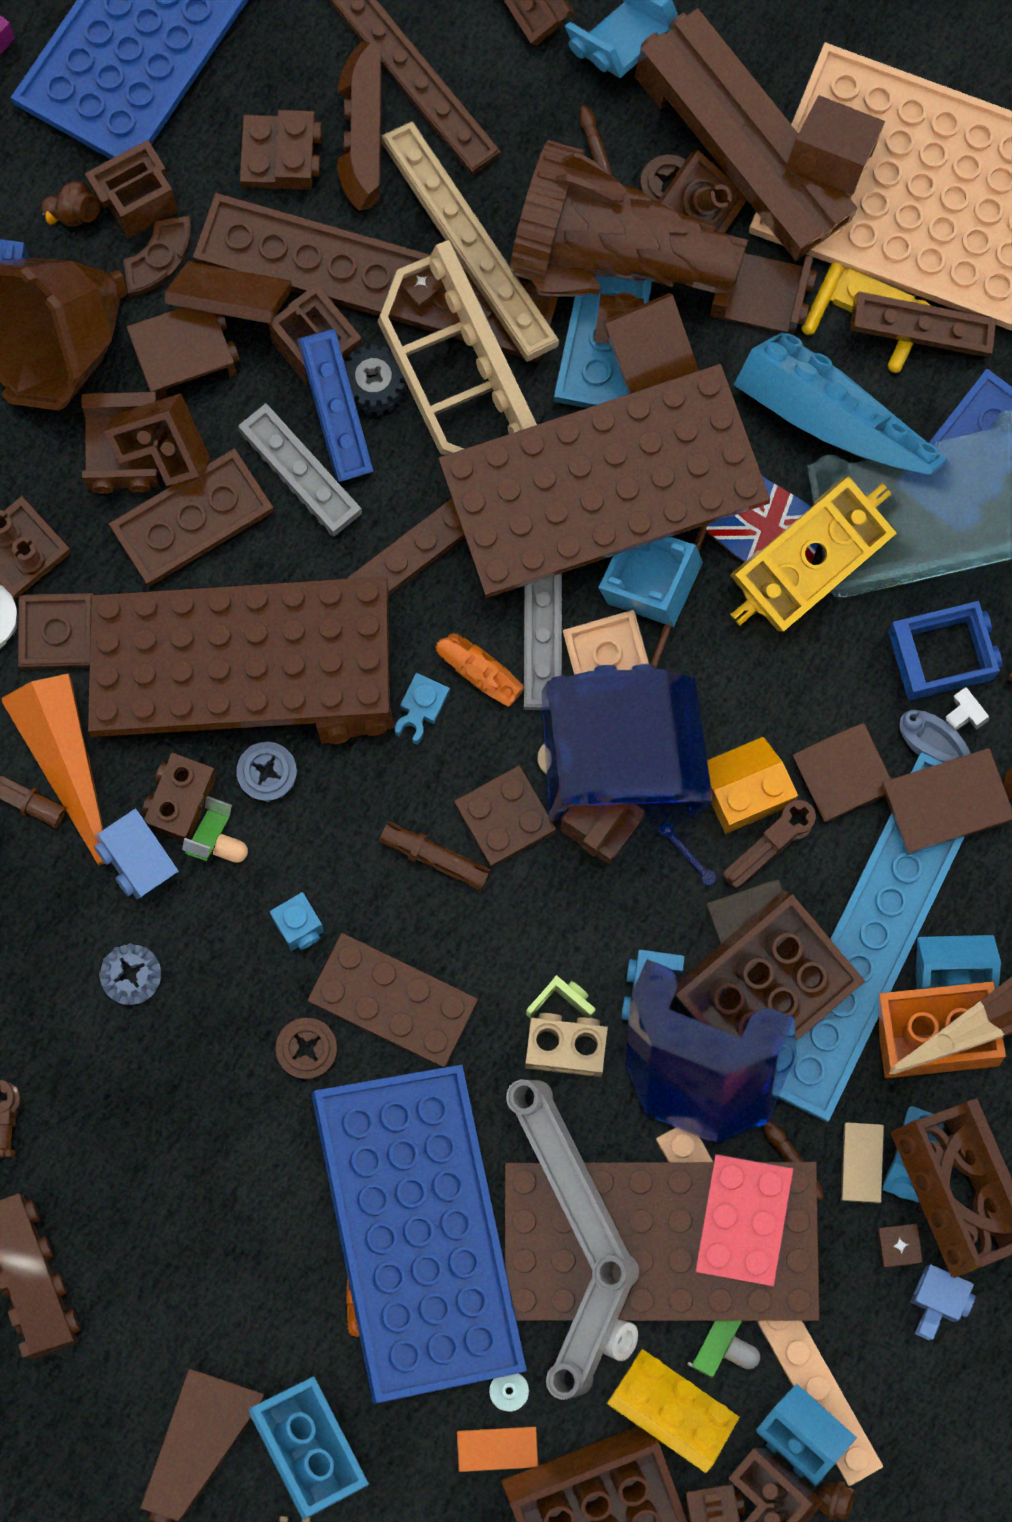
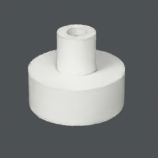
(622, 1340)

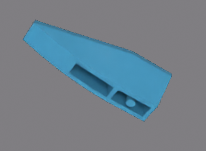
(831, 405)

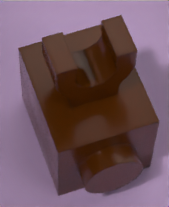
(714, 1504)

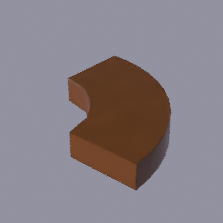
(160, 257)

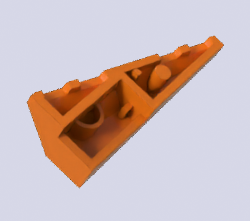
(52, 729)

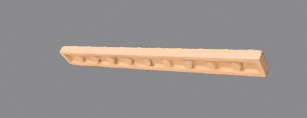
(794, 1344)

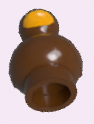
(71, 206)

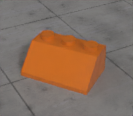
(917, 1015)

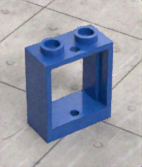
(908, 660)

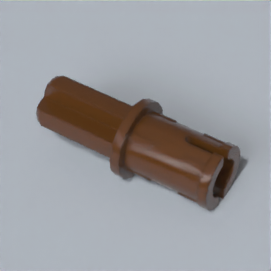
(31, 802)

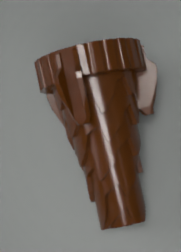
(591, 225)

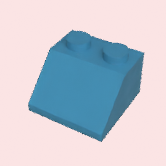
(956, 961)

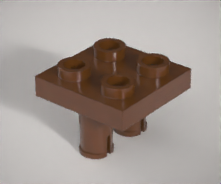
(26, 548)

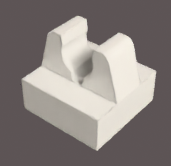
(967, 710)

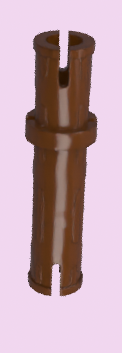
(434, 855)

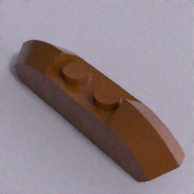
(361, 165)

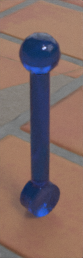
(708, 876)

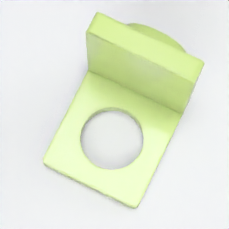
(572, 993)

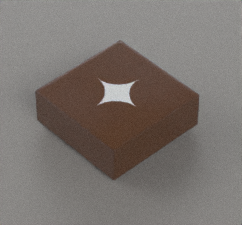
(422, 287)
(899, 1245)

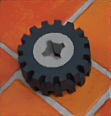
(377, 392)

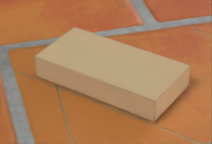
(862, 1162)

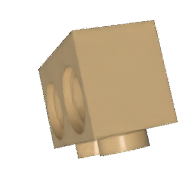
(565, 1056)

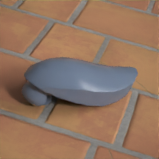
(932, 736)

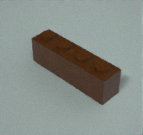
(30, 1283)

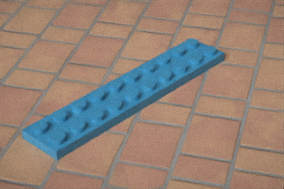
(876, 939)

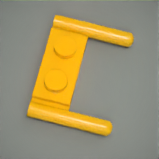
(840, 287)

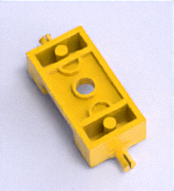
(779, 577)

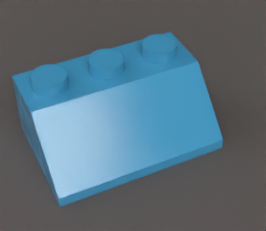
(308, 1447)

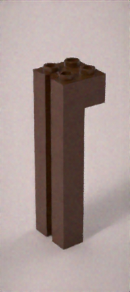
(740, 130)

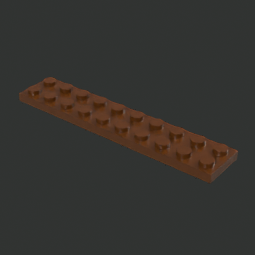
(344, 264)

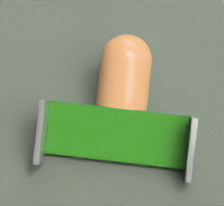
(210, 835)

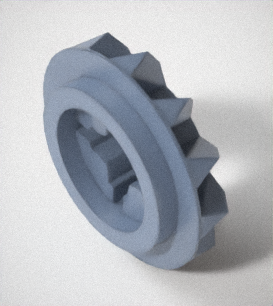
(261, 755)
(125, 991)

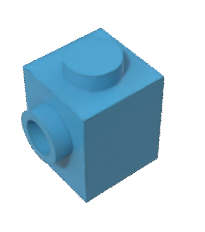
(297, 922)

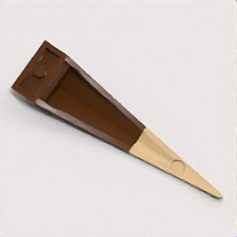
(980, 1024)

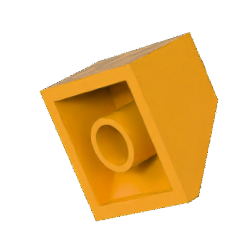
(749, 784)

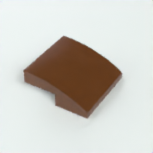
(843, 772)

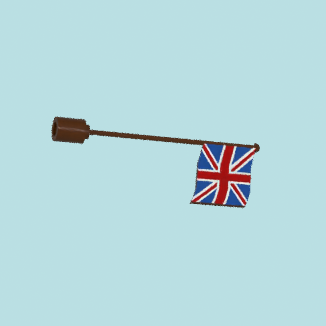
(749, 533)

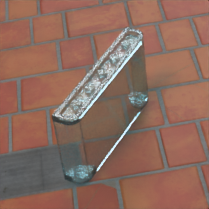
(940, 519)

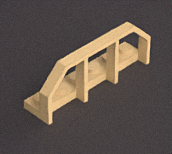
(475, 332)

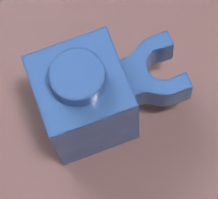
(940, 1298)

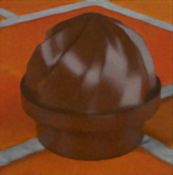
(837, 1500)

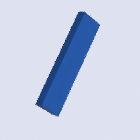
(335, 405)

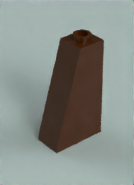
(199, 1437)

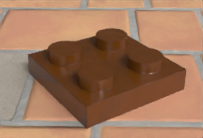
(505, 816)

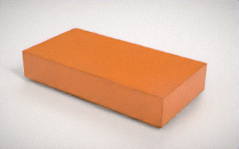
(497, 1449)

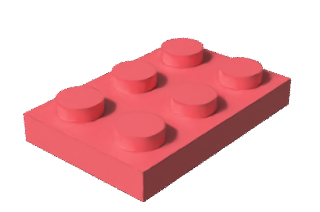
(744, 1220)

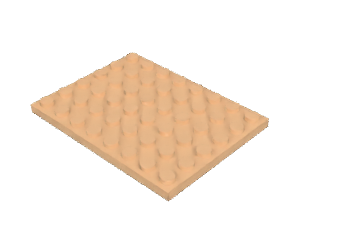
(932, 192)

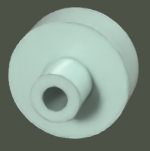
(516, 1399)

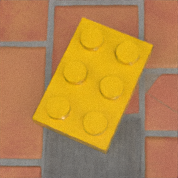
(673, 1410)

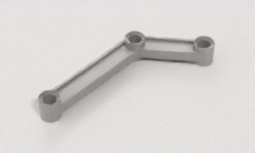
(593, 1230)

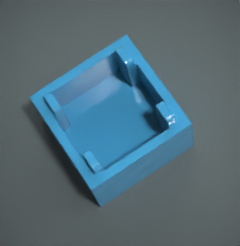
(652, 579)

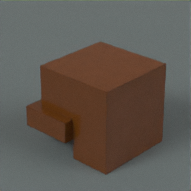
(134, 189)
(306, 316)
(602, 828)

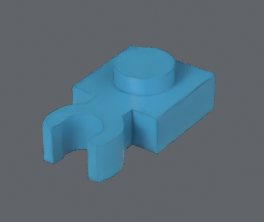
(422, 702)

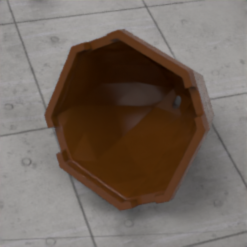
(54, 327)

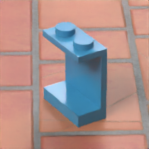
(618, 38)

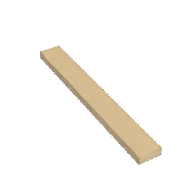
(470, 241)

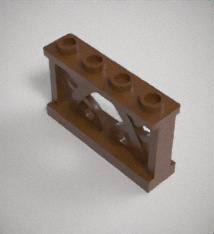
(974, 1154)

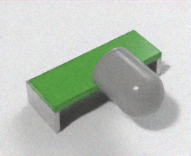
(722, 1344)

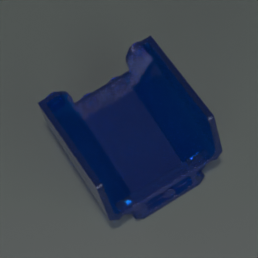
(624, 739)
(699, 1073)

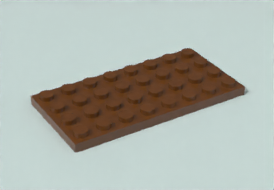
(604, 480)
(239, 657)
(661, 1222)

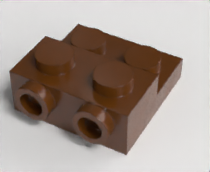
(280, 150)

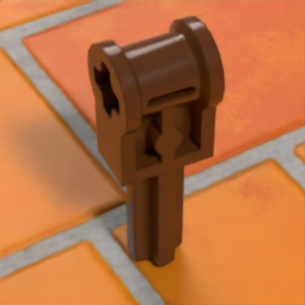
(772, 842)

